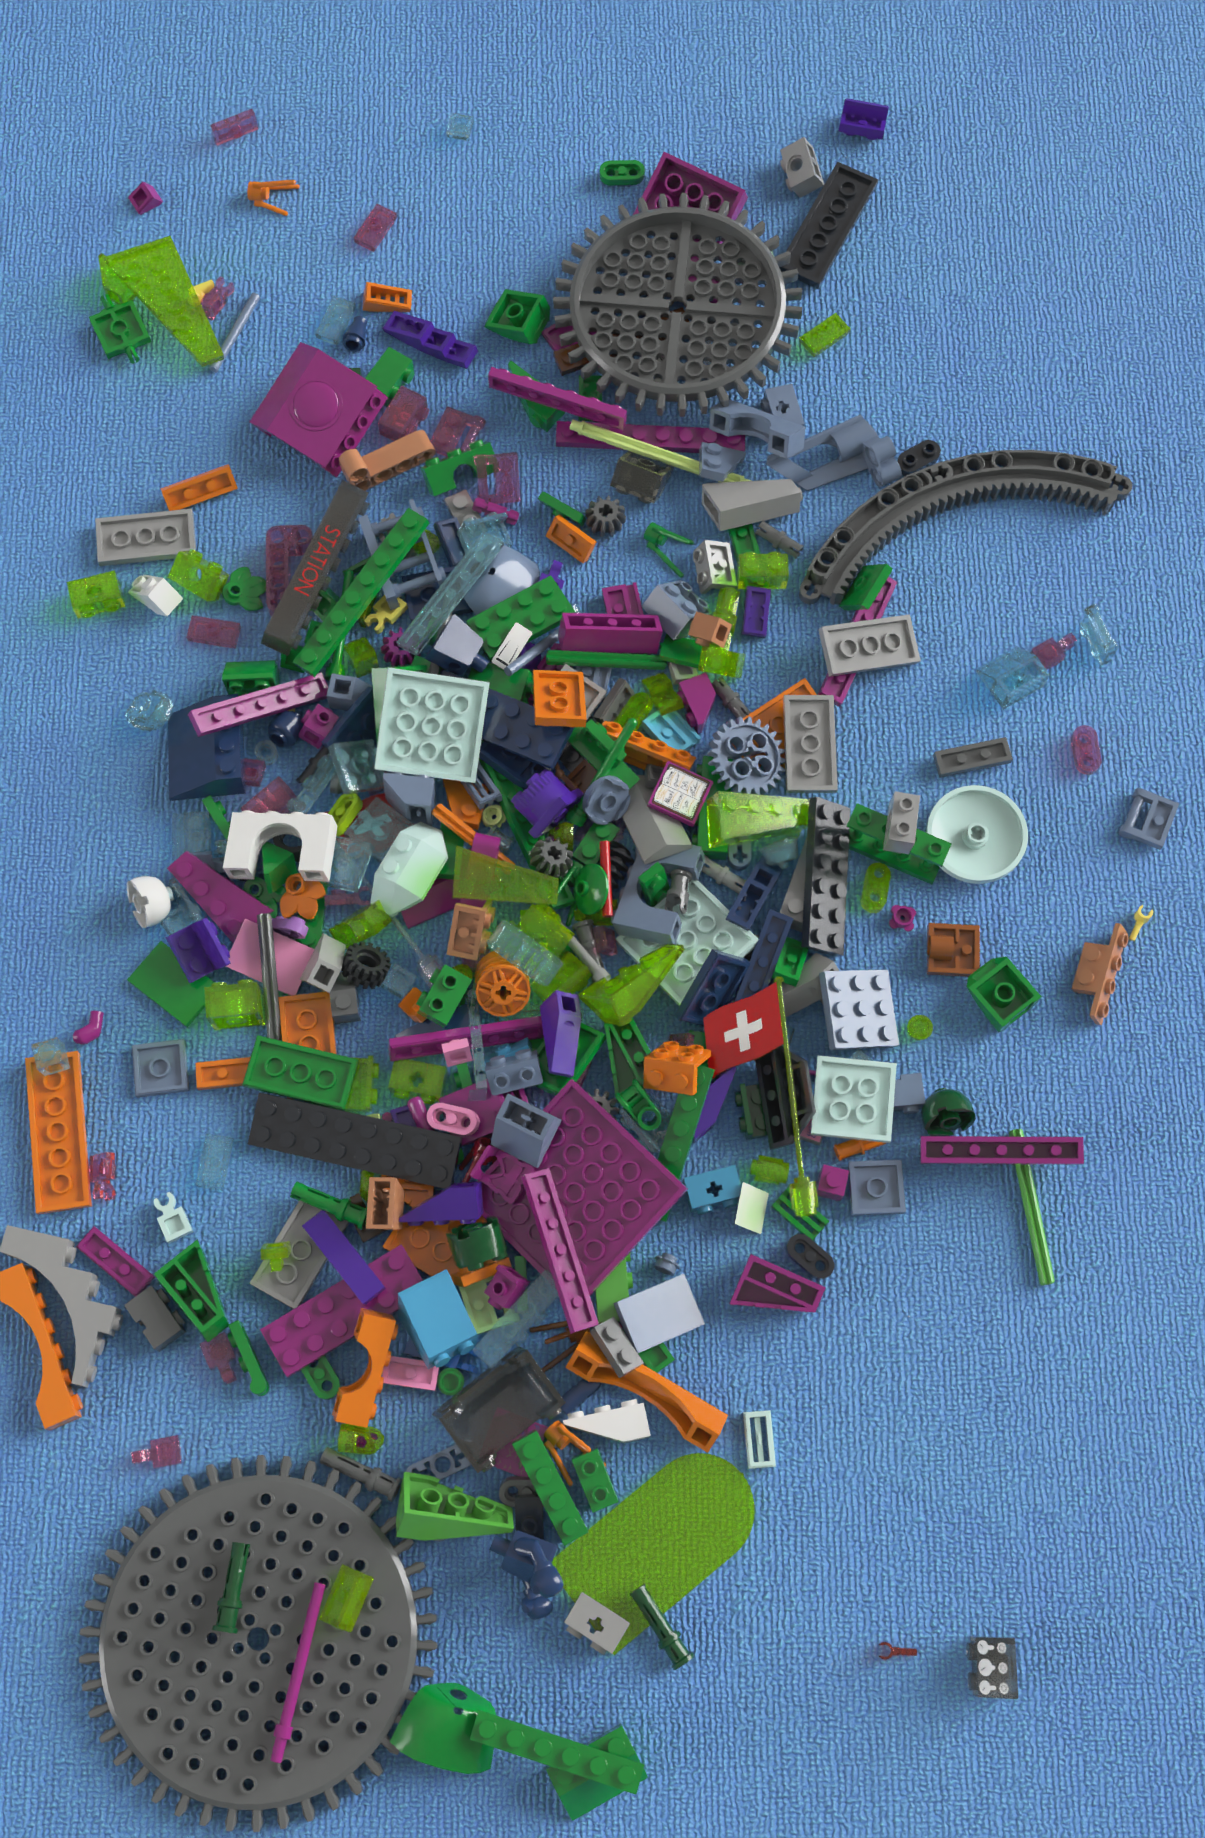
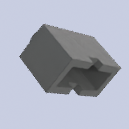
(160, 1322)

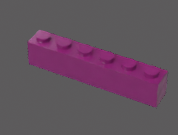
(1001, 1150)

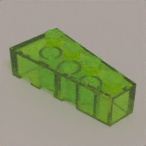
(747, 817)
(496, 880)

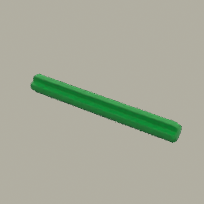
(603, 659)

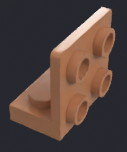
(470, 930)

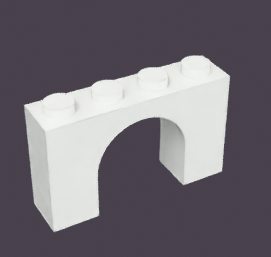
(252, 830)

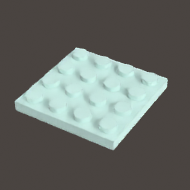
(431, 725)
(701, 931)

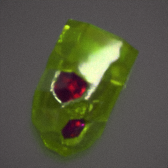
(564, 832)
(359, 1440)

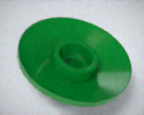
(590, 889)

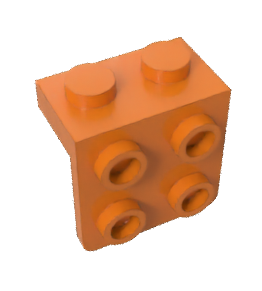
(674, 1067)

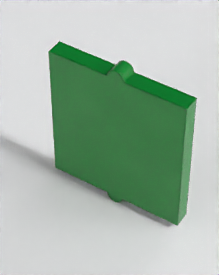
(680, 651)

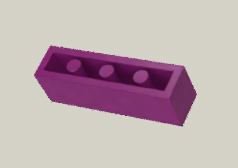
(610, 633)

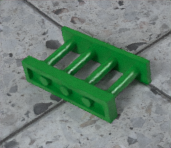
(868, 837)

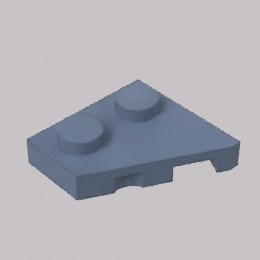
(718, 461)

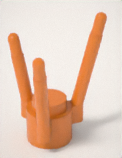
(260, 191)
(559, 1436)

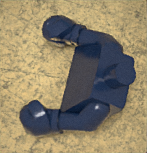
(532, 1563)

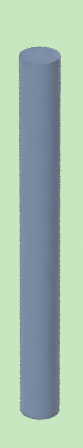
(236, 329)
(531, 653)

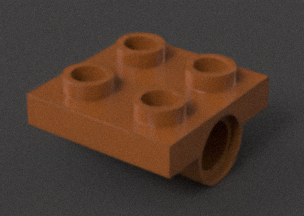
(953, 949)

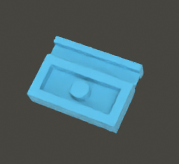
(671, 730)

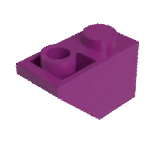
(698, 700)

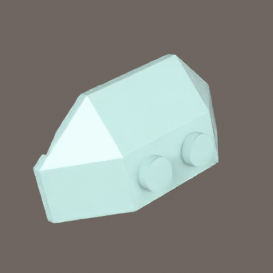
(409, 868)

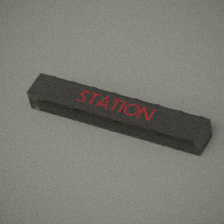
(314, 569)

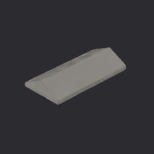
(652, 831)

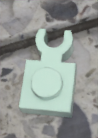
(174, 1221)

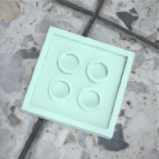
(854, 1099)

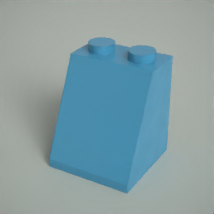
(436, 1320)

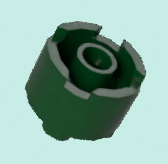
(477, 1243)

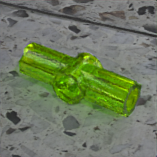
(726, 609)

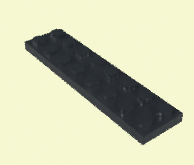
(355, 1140)

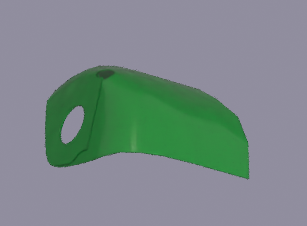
(440, 1737)

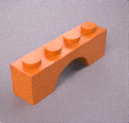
(356, 1401)

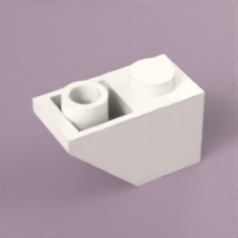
(155, 594)

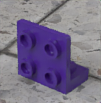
(198, 949)

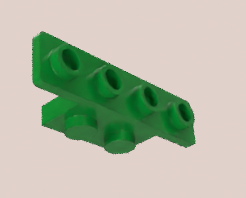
(595, 745)

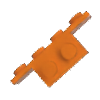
(646, 751)

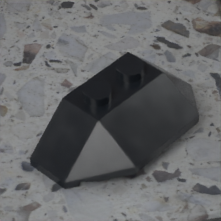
(776, 1097)

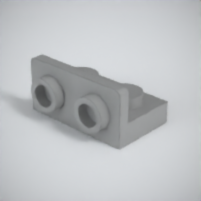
(714, 566)

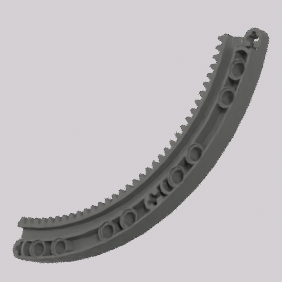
(950, 484)

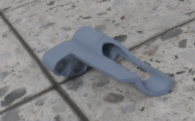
(858, 450)

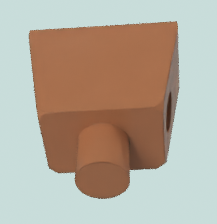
(384, 1205)

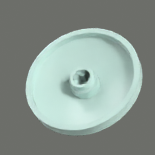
(984, 833)

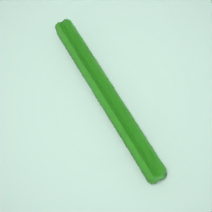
(1034, 1219)

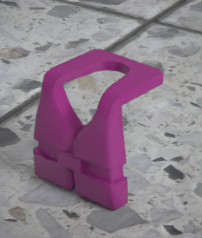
(509, 1180)

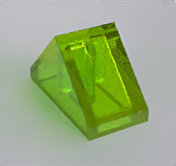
(361, 656)

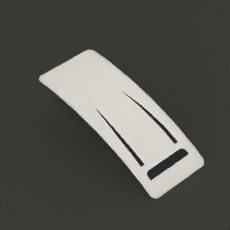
(511, 646)

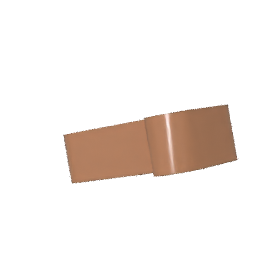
(386, 461)

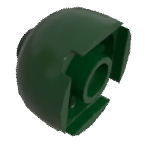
(947, 1111)

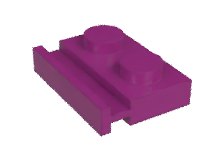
(622, 599)

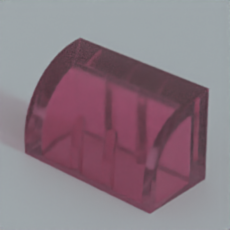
(271, 798)

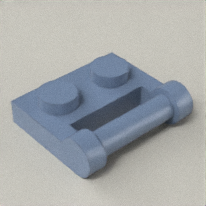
(1156, 823)

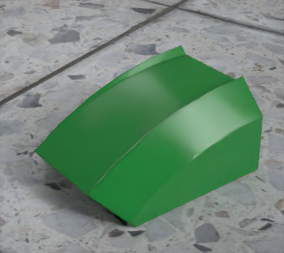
(519, 316)
(1002, 992)

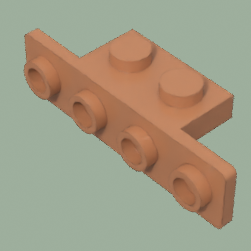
(1098, 971)

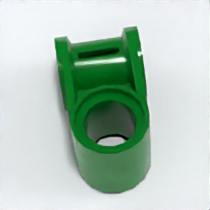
(636, 1102)

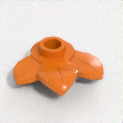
(301, 900)

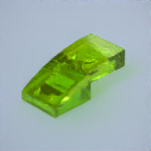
(662, 694)

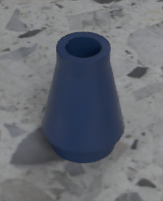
(355, 335)

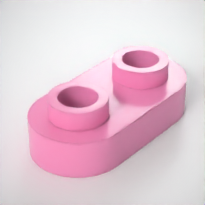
(454, 1119)

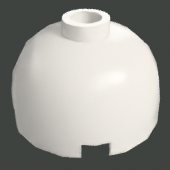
(150, 900)

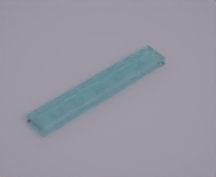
(450, 593)

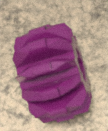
(392, 653)

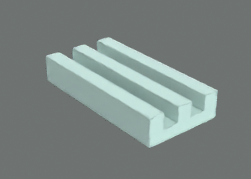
(748, 1441)

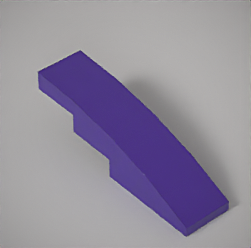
(430, 340)
(343, 1257)

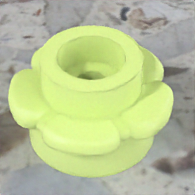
(489, 812)

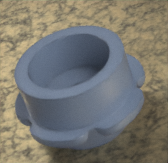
(666, 1264)

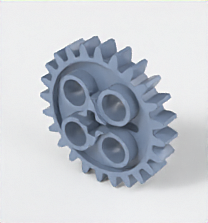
(752, 778)

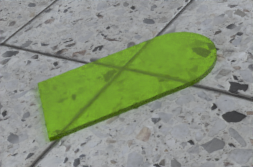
(662, 1537)

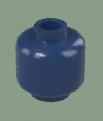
(285, 728)

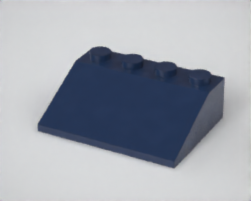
(204, 763)

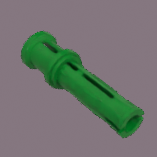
(342, 1209)

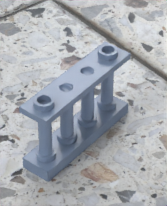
(394, 591)

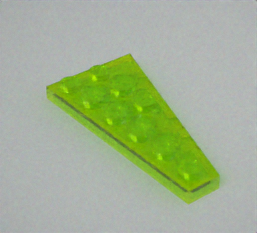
(163, 286)

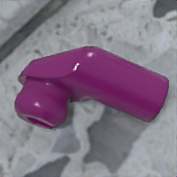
(91, 1031)

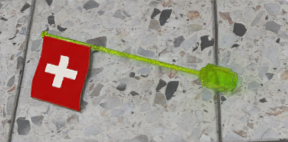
(746, 1033)

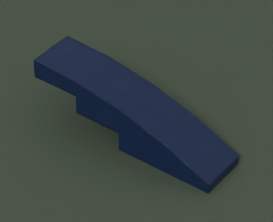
(754, 894)

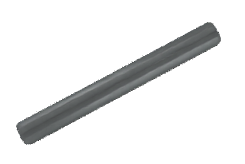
(269, 976)

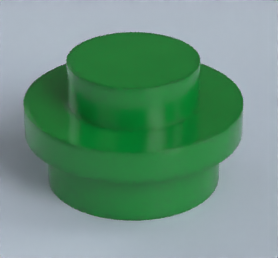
(450, 1381)

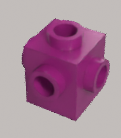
(317, 725)

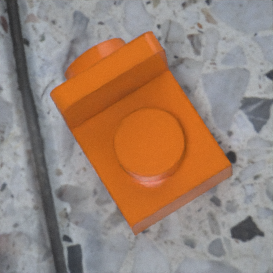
(409, 1005)

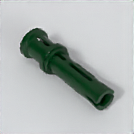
(230, 1601)
(668, 1638)

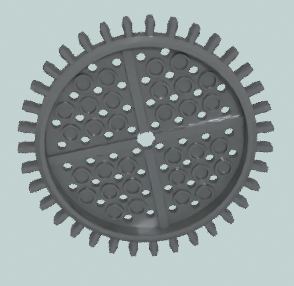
(686, 225)

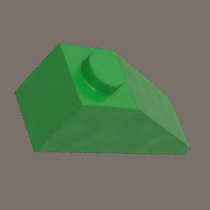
(538, 414)

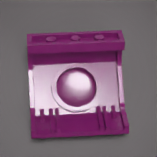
(319, 407)

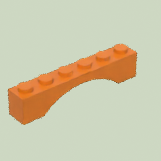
(56, 1399)
(692, 1416)

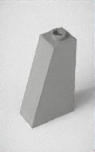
(750, 501)

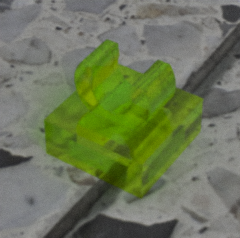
(276, 1253)

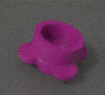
(898, 911)

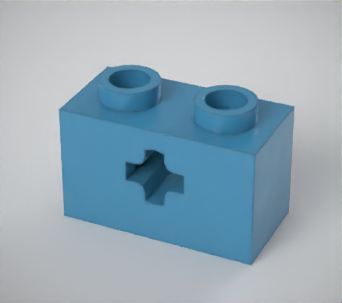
(698, 1185)

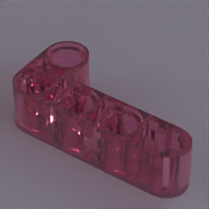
(282, 552)

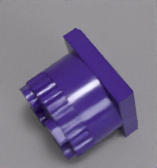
(545, 802)

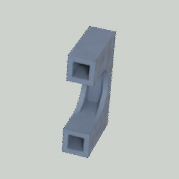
(649, 923)

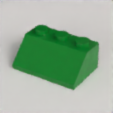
(582, 1794)

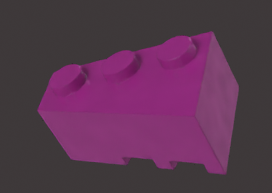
(774, 1287)

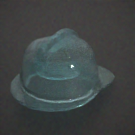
(781, 850)

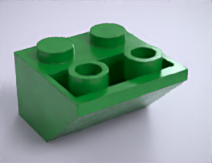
(250, 676)

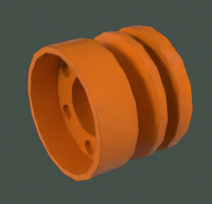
(493, 973)

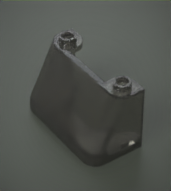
(498, 1408)

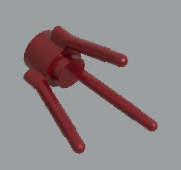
(477, 1150)

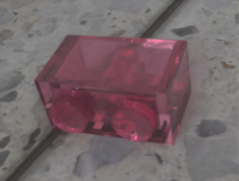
(403, 414)

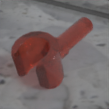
(896, 1651)

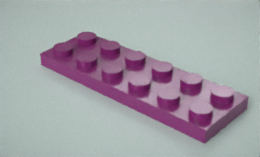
(332, 1315)

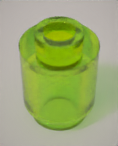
(769, 1170)

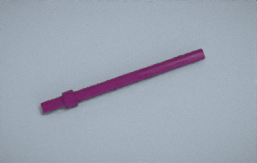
(284, 1729)

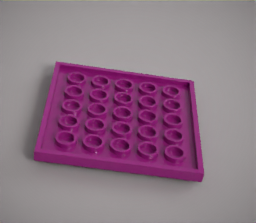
(604, 1183)

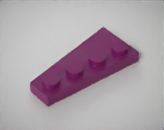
(217, 895)

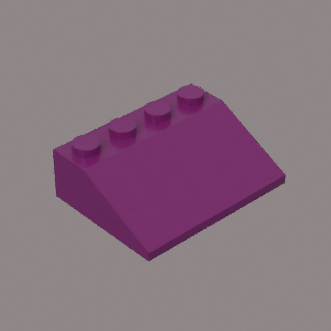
(678, 177)

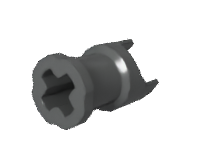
(678, 890)

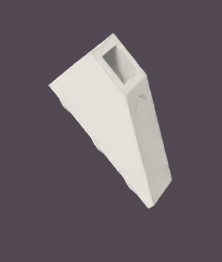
(618, 1424)

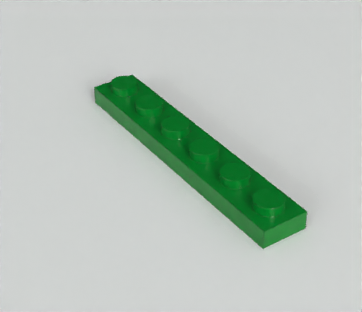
(683, 1126)
(557, 1752)

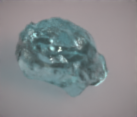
(149, 711)

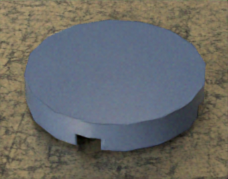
(606, 800)

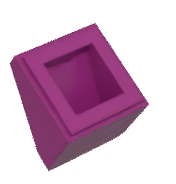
(144, 198)

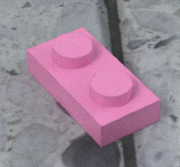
(410, 1374)

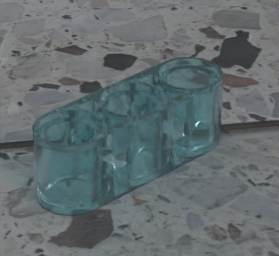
(524, 953)

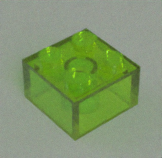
(235, 1005)

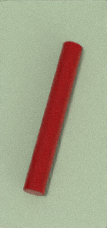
(607, 911)

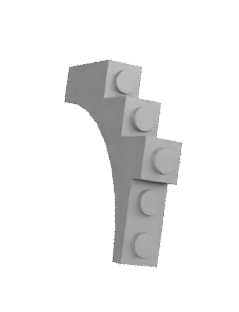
(76, 1287)

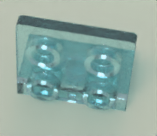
(652, 1139)

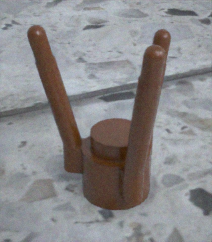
(574, 1337)

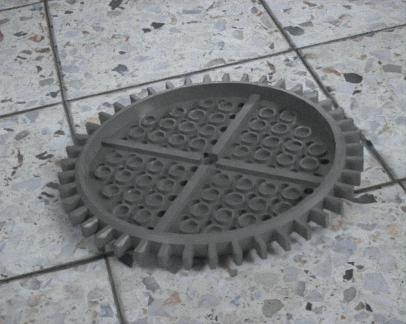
(132, 1699)

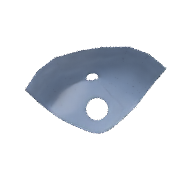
(511, 575)

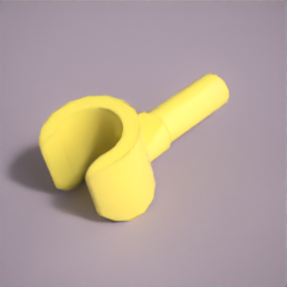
(1140, 920)

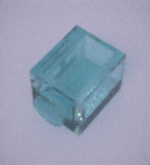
(50, 1056)

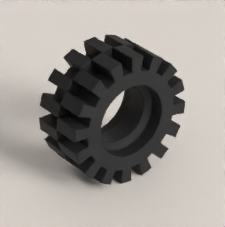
(366, 976)

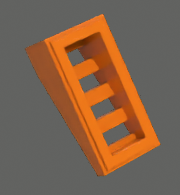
(378, 305)

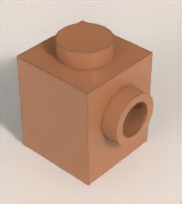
(709, 630)

